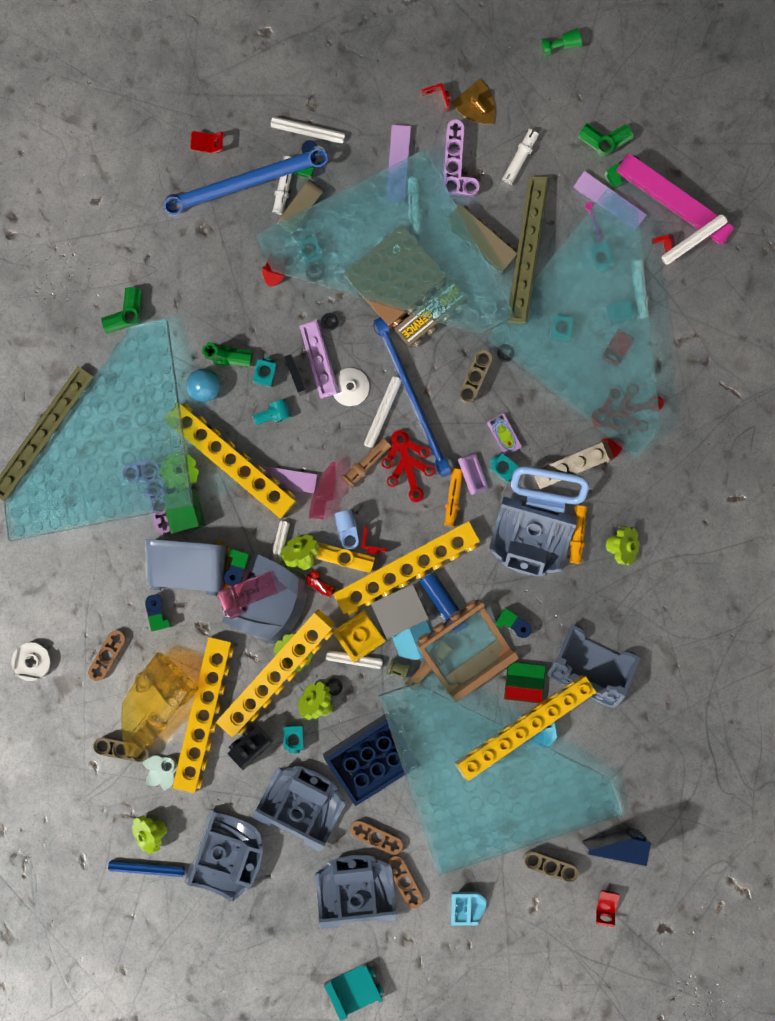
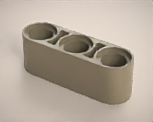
(306, 198)
(479, 368)
(113, 752)
(543, 859)

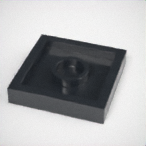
(295, 375)

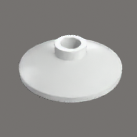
(358, 393)

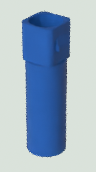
(439, 595)

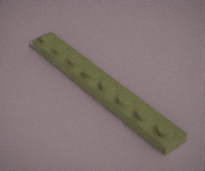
(528, 249)
(43, 431)

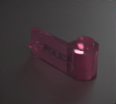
(246, 593)

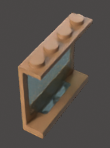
(466, 650)

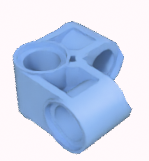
(347, 527)

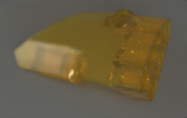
(153, 703)

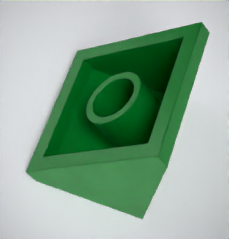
(186, 517)

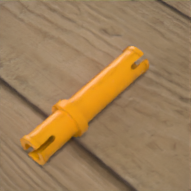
(450, 520)
(578, 535)

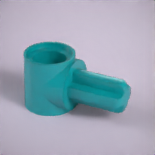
(277, 411)

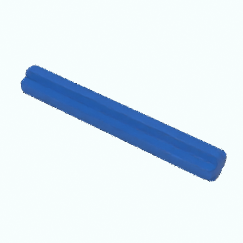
(146, 868)

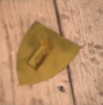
(476, 104)

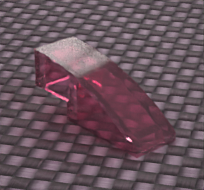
(323, 493)

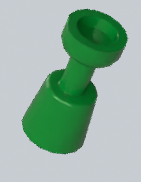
(569, 40)

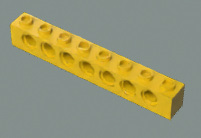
(279, 508)
(464, 531)
(229, 720)
(525, 727)
(182, 780)

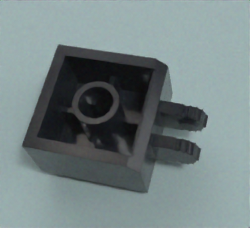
(250, 747)

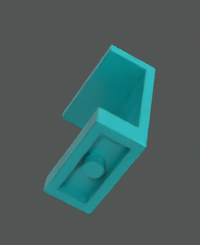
(353, 990)

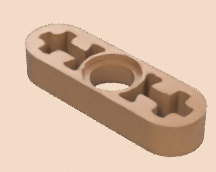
(104, 670)
(361, 835)
(416, 891)

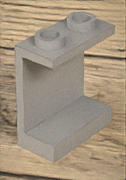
(400, 611)

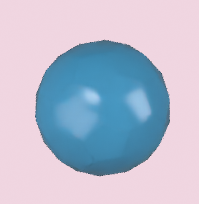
(203, 385)

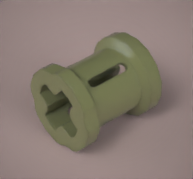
(397, 669)

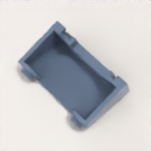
(185, 565)
(605, 670)

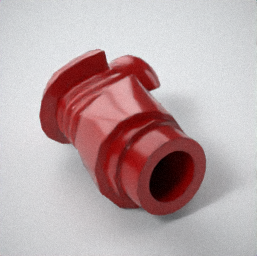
(321, 586)

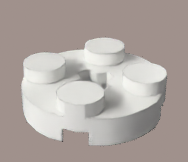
(22, 668)

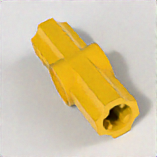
(332, 554)

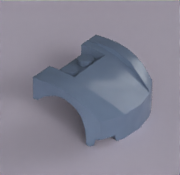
(531, 539)
(277, 614)
(301, 805)
(226, 856)
(355, 891)

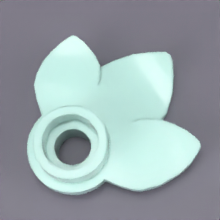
(158, 773)

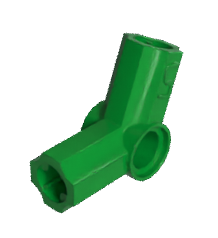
(615, 139)
(131, 304)
(226, 355)

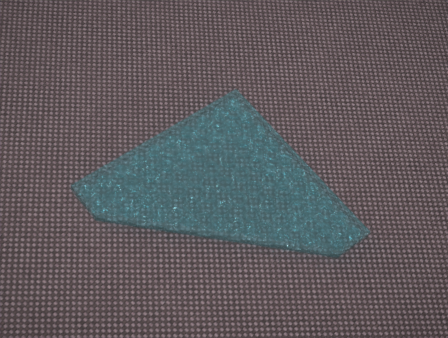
(393, 245)
(592, 327)
(116, 448)
(504, 808)

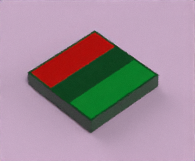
(525, 682)

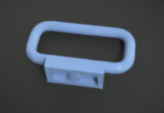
(545, 500)

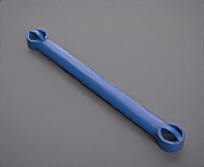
(245, 180)
(440, 459)

